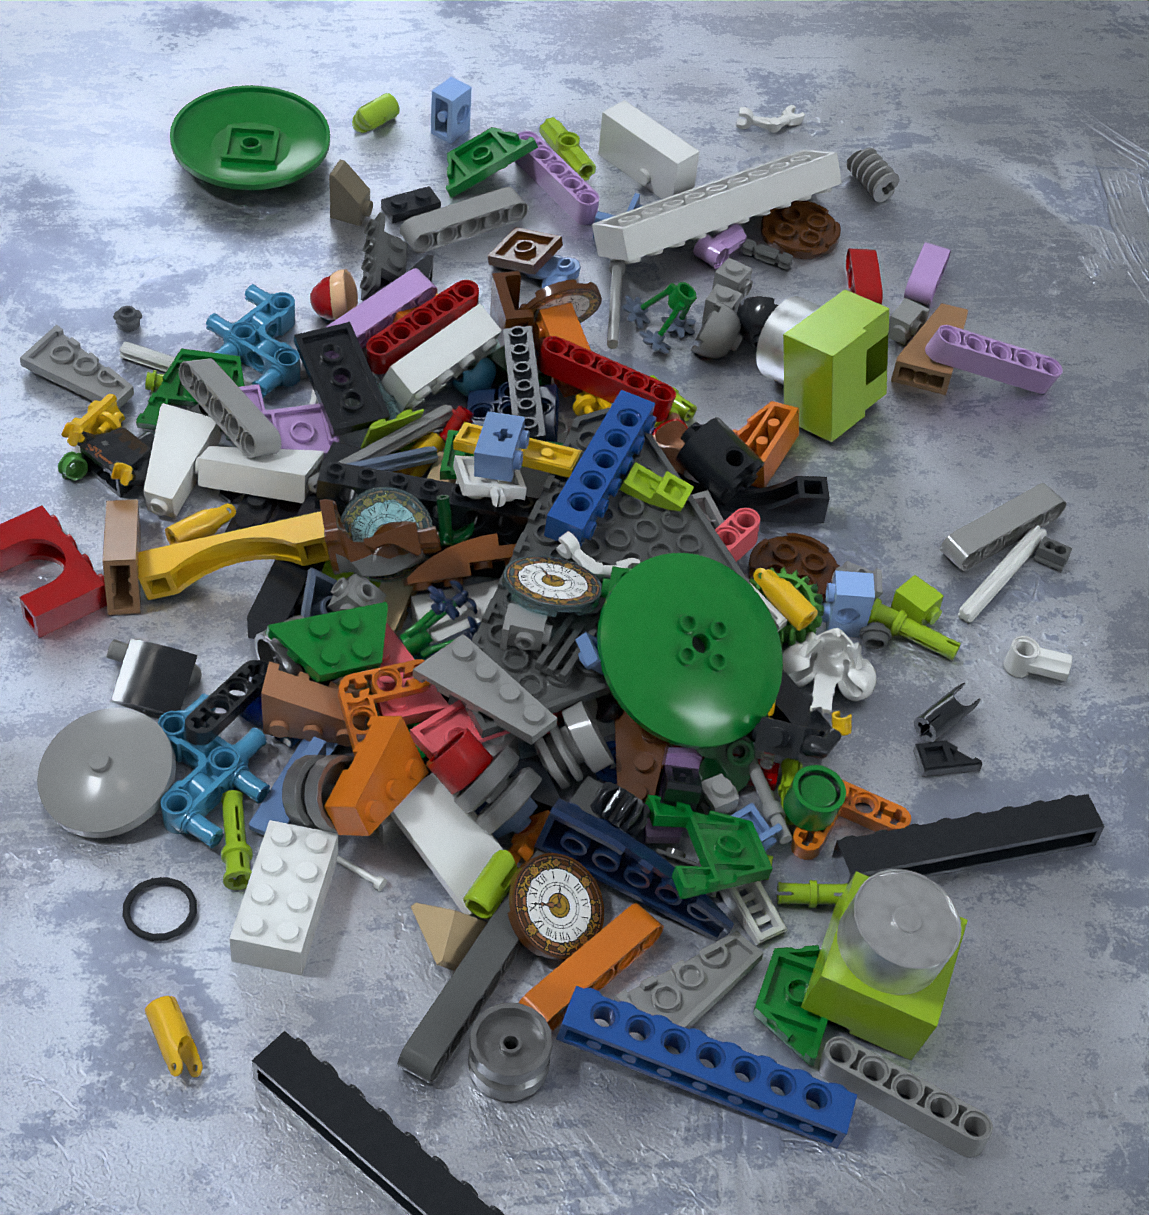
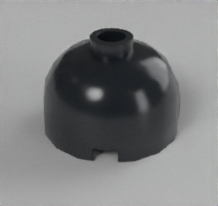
(753, 317)

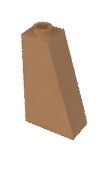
(913, 364)
(120, 557)

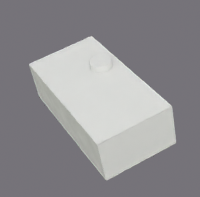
(647, 151)

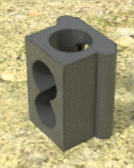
(1053, 553)

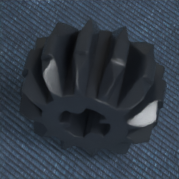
(620, 808)

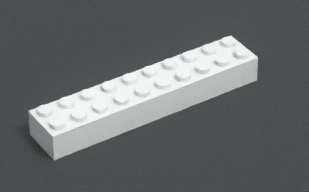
(716, 205)

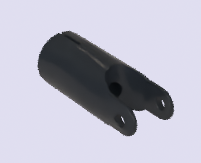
(942, 715)

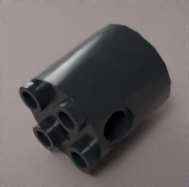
(718, 459)

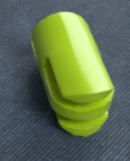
(375, 113)
(491, 885)

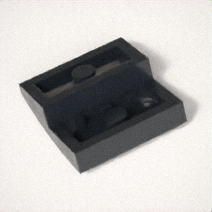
(153, 677)

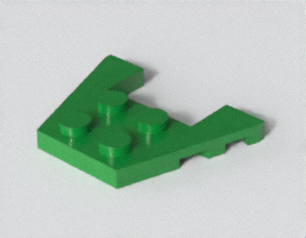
(173, 392)
(724, 845)

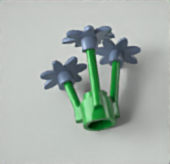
(680, 300)

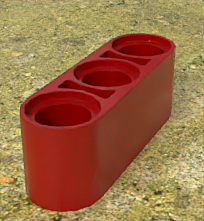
(864, 274)

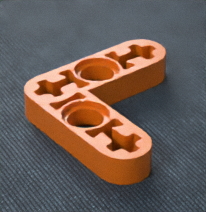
(365, 703)
(848, 810)

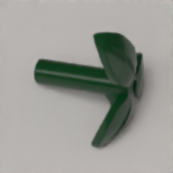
(448, 536)

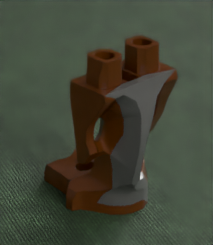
(387, 552)

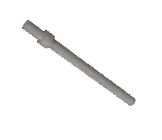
(617, 269)
(771, 808)

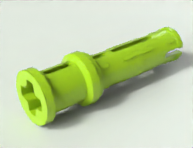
(901, 625)
(236, 852)

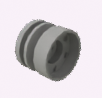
(573, 744)

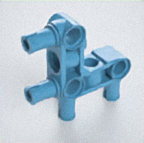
(255, 337)
(204, 786)

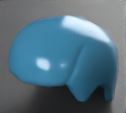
(478, 378)

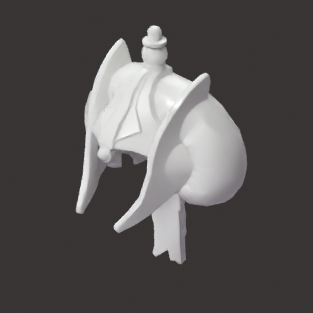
(830, 661)

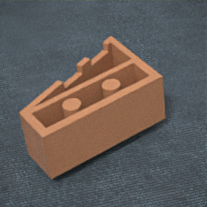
(304, 708)

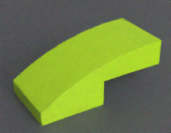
(649, 487)

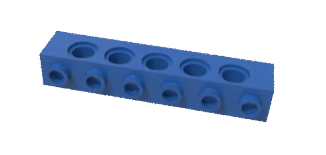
(600, 468)

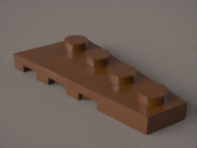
(638, 757)

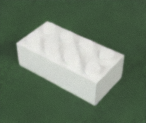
(441, 358)
(284, 898)

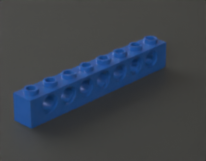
(719, 1084)

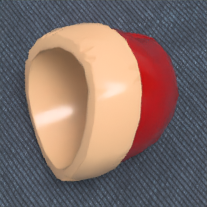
(334, 295)

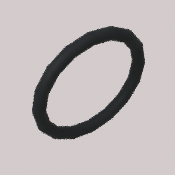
(159, 936)

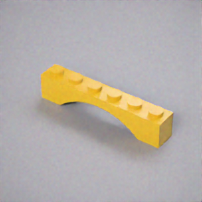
(176, 566)

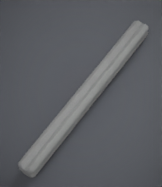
(397, 439)

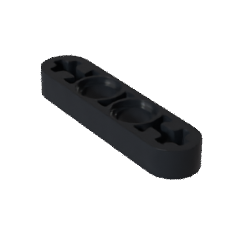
(222, 698)

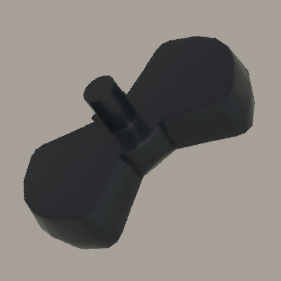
(607, 709)

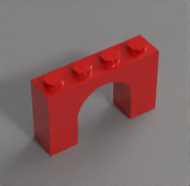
(68, 597)

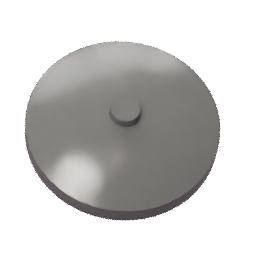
(106, 772)

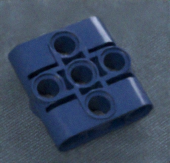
(499, 401)

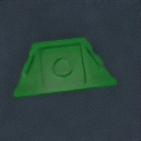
(483, 157)
(335, 641)
(782, 998)

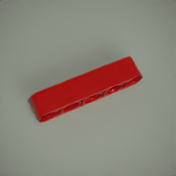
(420, 325)
(601, 375)

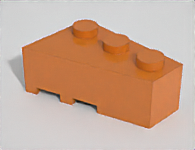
(563, 323)
(770, 436)
(378, 779)

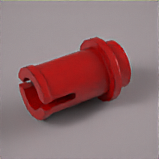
(455, 423)

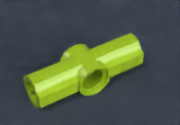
(567, 147)

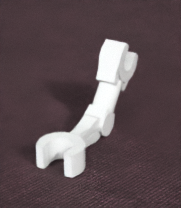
(772, 124)
(571, 549)

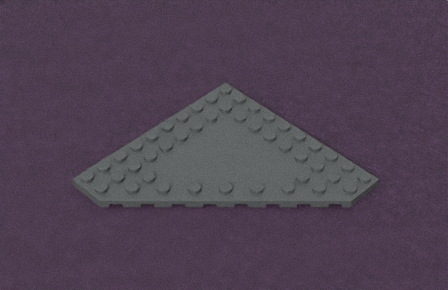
(625, 532)

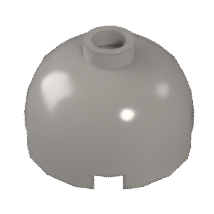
(719, 333)

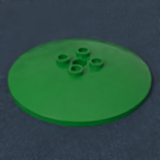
(216, 128)
(660, 675)

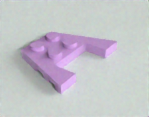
(298, 426)

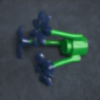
(418, 637)

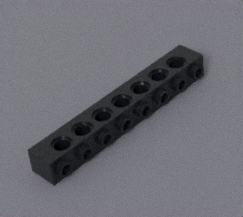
(345, 482)

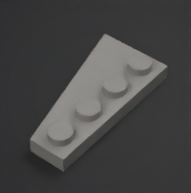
(73, 368)
(485, 687)
(695, 984)

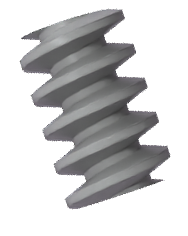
(873, 173)

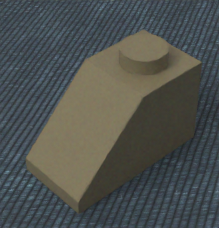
(348, 195)

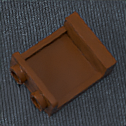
(505, 303)

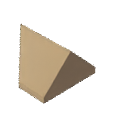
(447, 933)

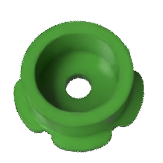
(78, 468)

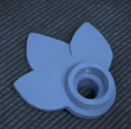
(558, 270)

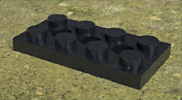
(350, 363)

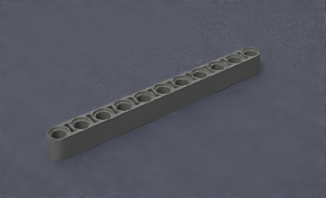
(471, 982)

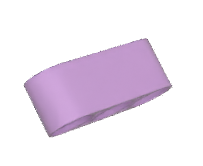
(927, 273)

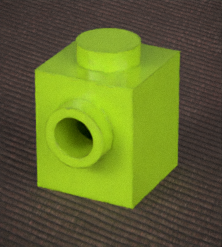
(918, 600)

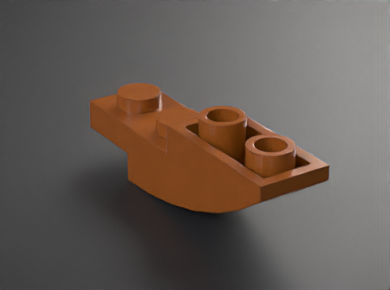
(455, 562)

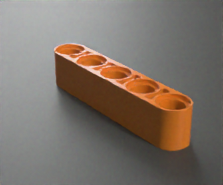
(595, 963)

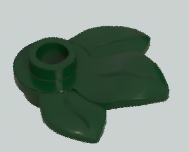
(721, 760)

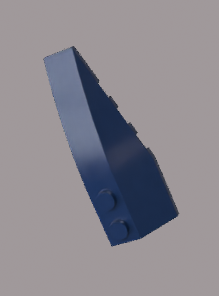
(628, 867)

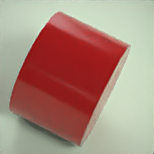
(459, 761)

